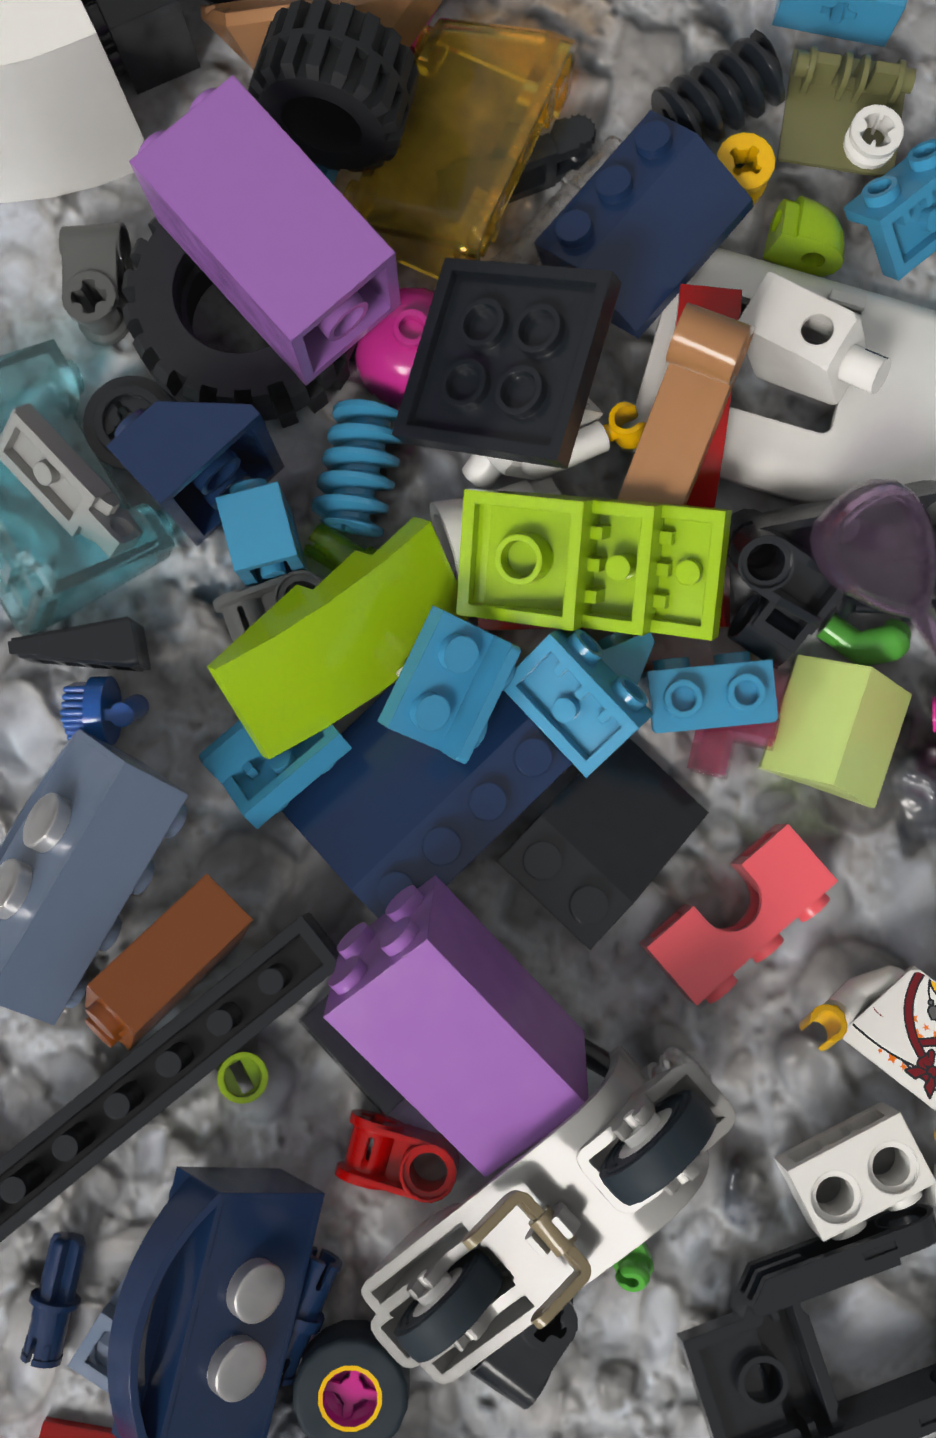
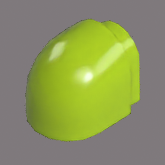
(805, 237)

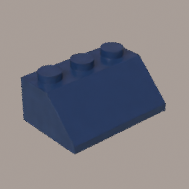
(648, 218)
(192, 455)

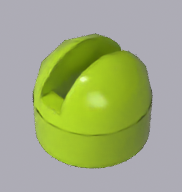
(254, 1070)

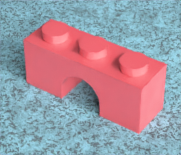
(782, 884)

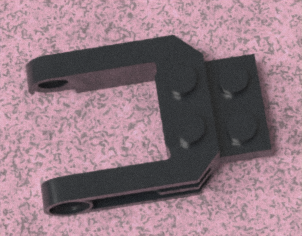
(763, 1364)

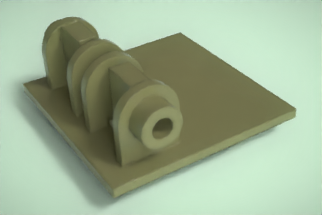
(826, 96)

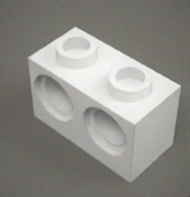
(849, 1153)

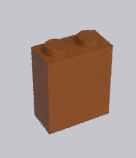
(164, 964)

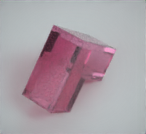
(714, 747)

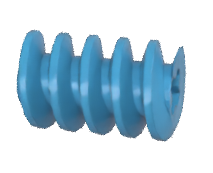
(355, 467)

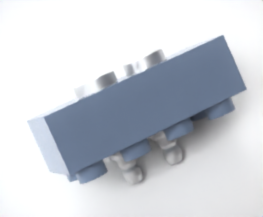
(73, 866)

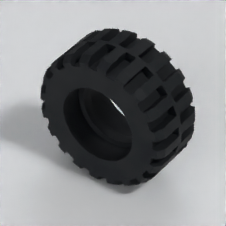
(161, 319)

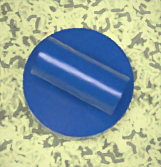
(99, 708)

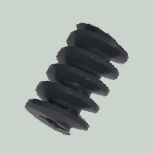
(723, 88)

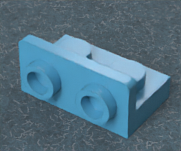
(901, 211)
(450, 685)
(578, 698)

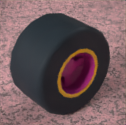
(347, 1407)

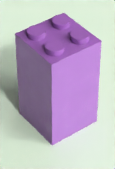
(268, 228)
(457, 1026)

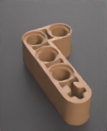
(688, 407)

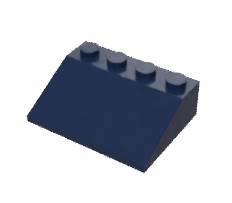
(409, 812)

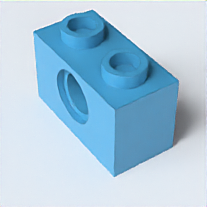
(260, 531)

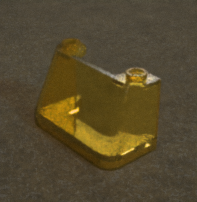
(466, 138)

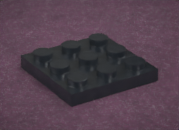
(507, 360)

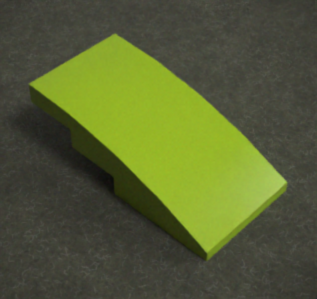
(593, 563)
(335, 644)

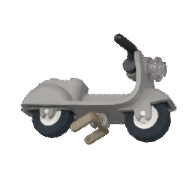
(551, 1216)

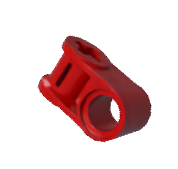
(393, 1156)

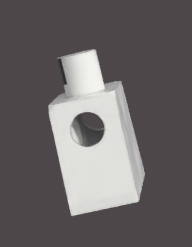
(809, 343)

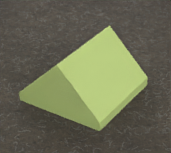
(837, 728)

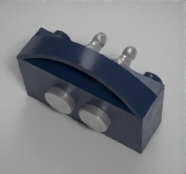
(211, 1305)

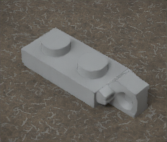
(65, 482)

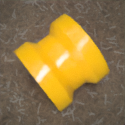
(757, 160)

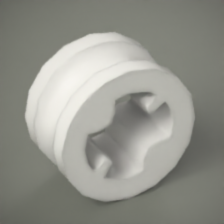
(877, 118)

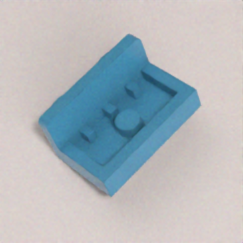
(711, 695)
(264, 785)

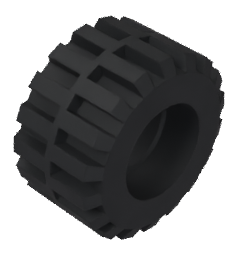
(336, 83)

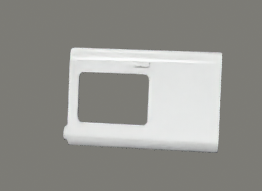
(869, 433)

